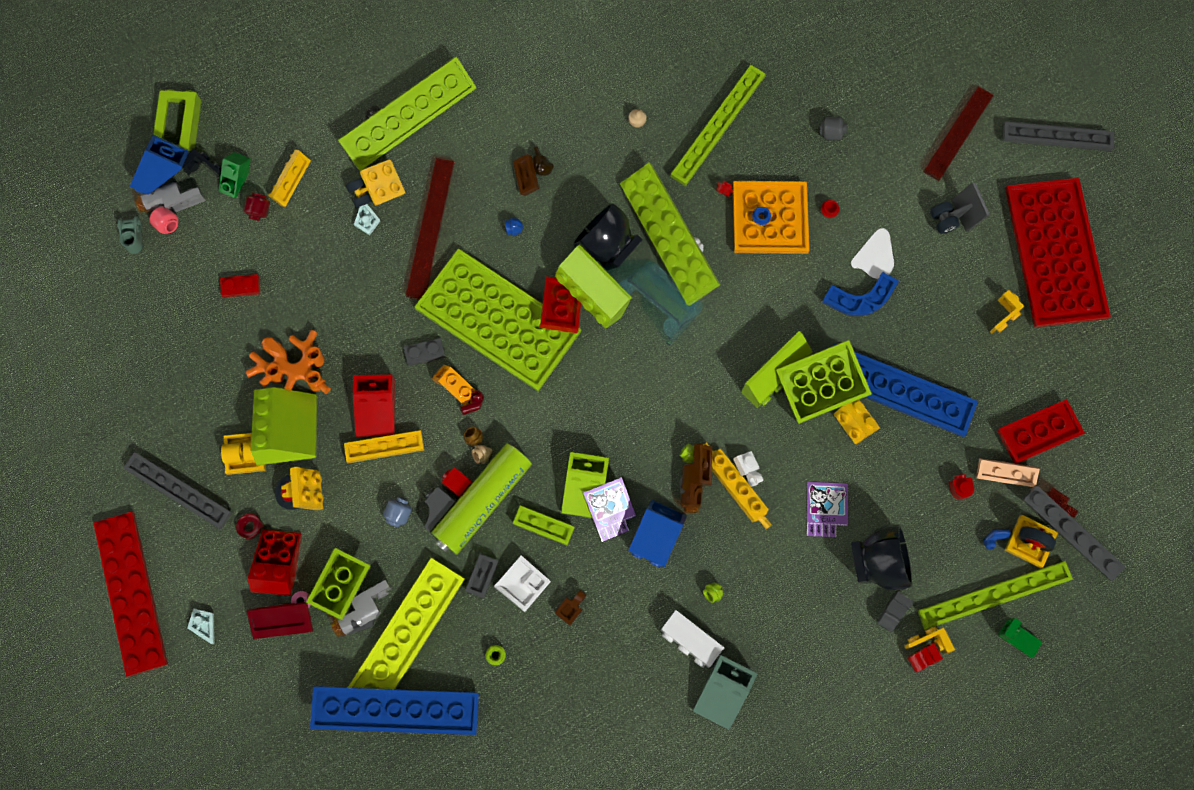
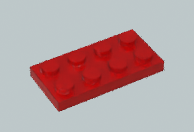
(1040, 431)

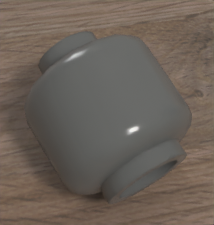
(833, 128)

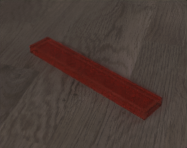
(958, 133)

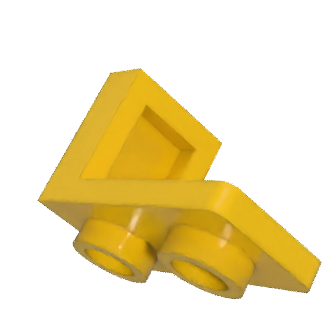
(1012, 305)

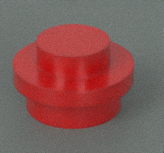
(724, 188)
(830, 209)

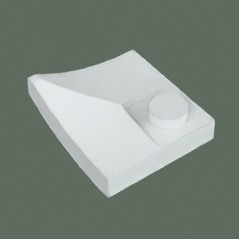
(522, 583)

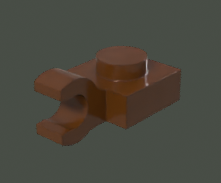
(569, 609)

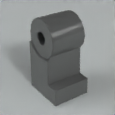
(894, 611)

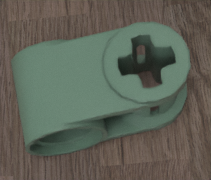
(130, 231)

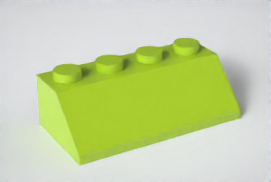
(593, 287)
(766, 380)

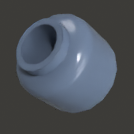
(397, 511)

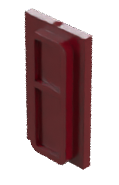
(280, 620)

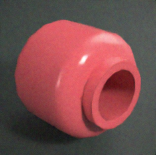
(163, 220)

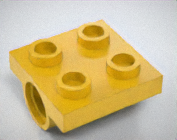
(237, 455)

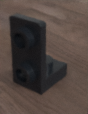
(195, 158)

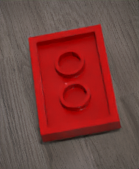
(559, 308)

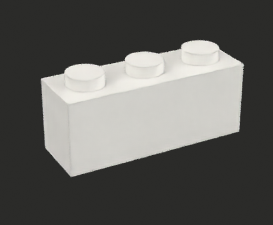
(691, 640)

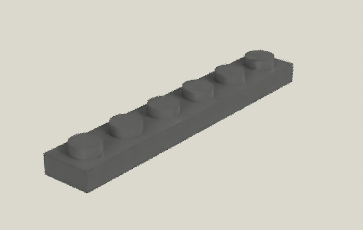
(1058, 136)
(177, 490)
(1073, 533)

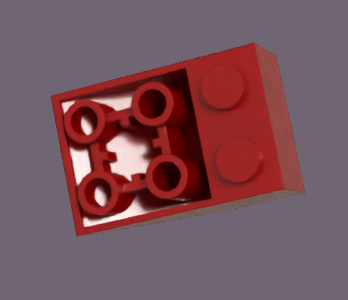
(374, 405)
(275, 562)

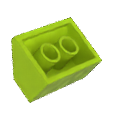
(338, 584)

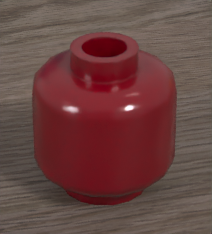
(256, 206)

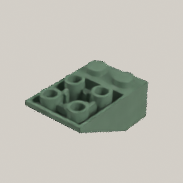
(724, 692)

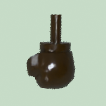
(541, 165)

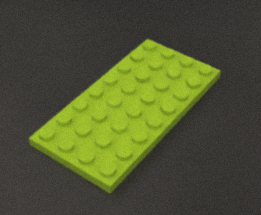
(495, 319)

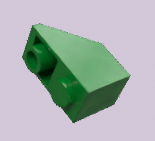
(233, 174)

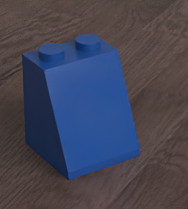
(158, 164)
(657, 533)

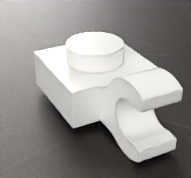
(748, 466)

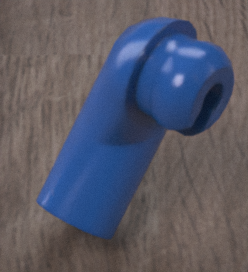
(989, 540)

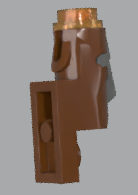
(694, 477)

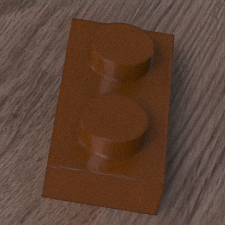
(526, 175)

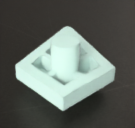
(366, 219)
(202, 624)

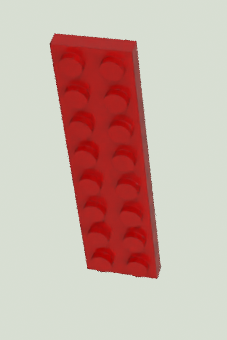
(130, 594)

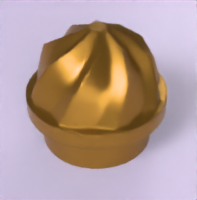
(473, 436)

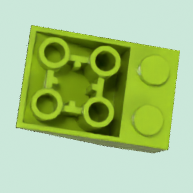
(583, 474)

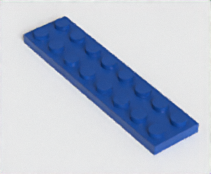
(917, 396)
(394, 710)

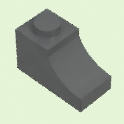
(439, 506)

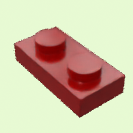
(240, 285)

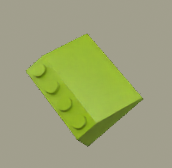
(823, 382)
(283, 426)

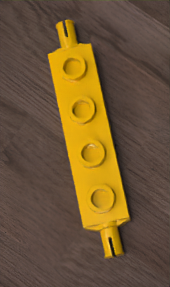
(739, 488)

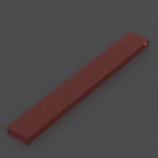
(430, 228)

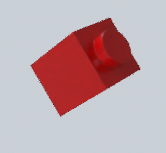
(456, 482)

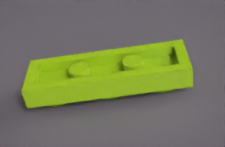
(543, 525)

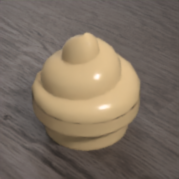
(637, 118)
(481, 454)

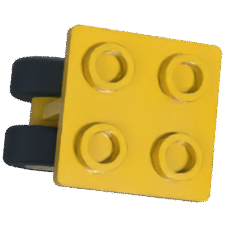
(380, 182)

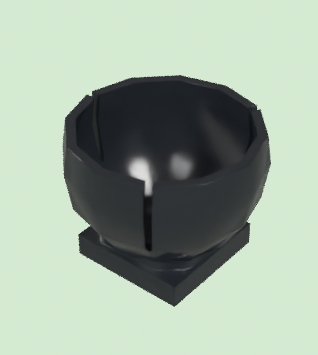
(608, 237)
(883, 559)

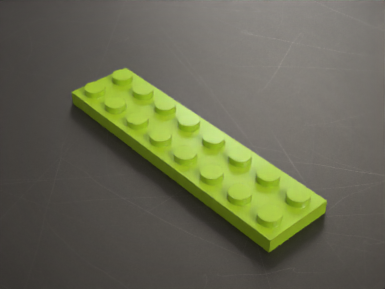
(407, 114)
(669, 234)

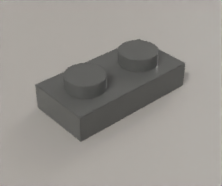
(424, 352)
(481, 576)

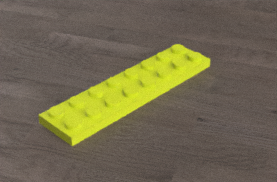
(409, 628)

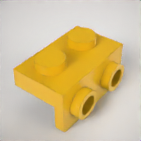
(856, 421)

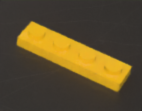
(384, 446)

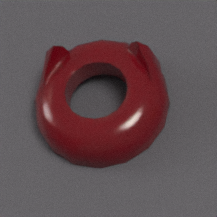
(242, 522)

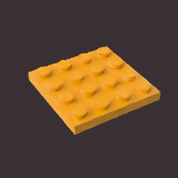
(788, 224)

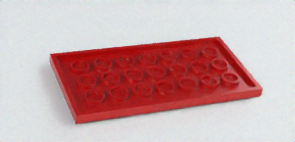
(1057, 252)

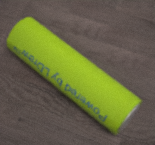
(481, 499)

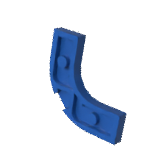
(863, 304)

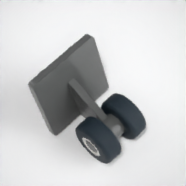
(969, 208)

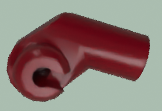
(475, 403)

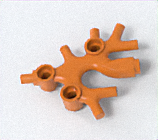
(301, 370)

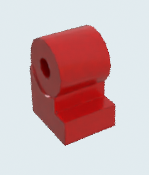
(924, 657)

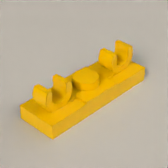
(289, 178)

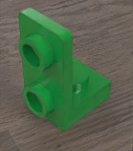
(1019, 637)

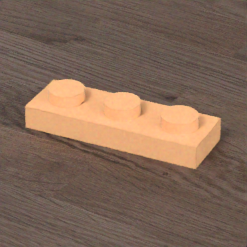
(1007, 472)

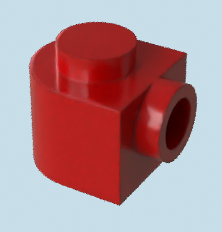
(961, 487)

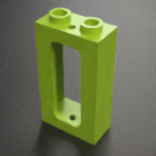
(190, 119)

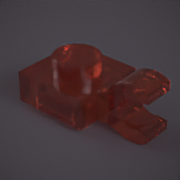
(1062, 501)

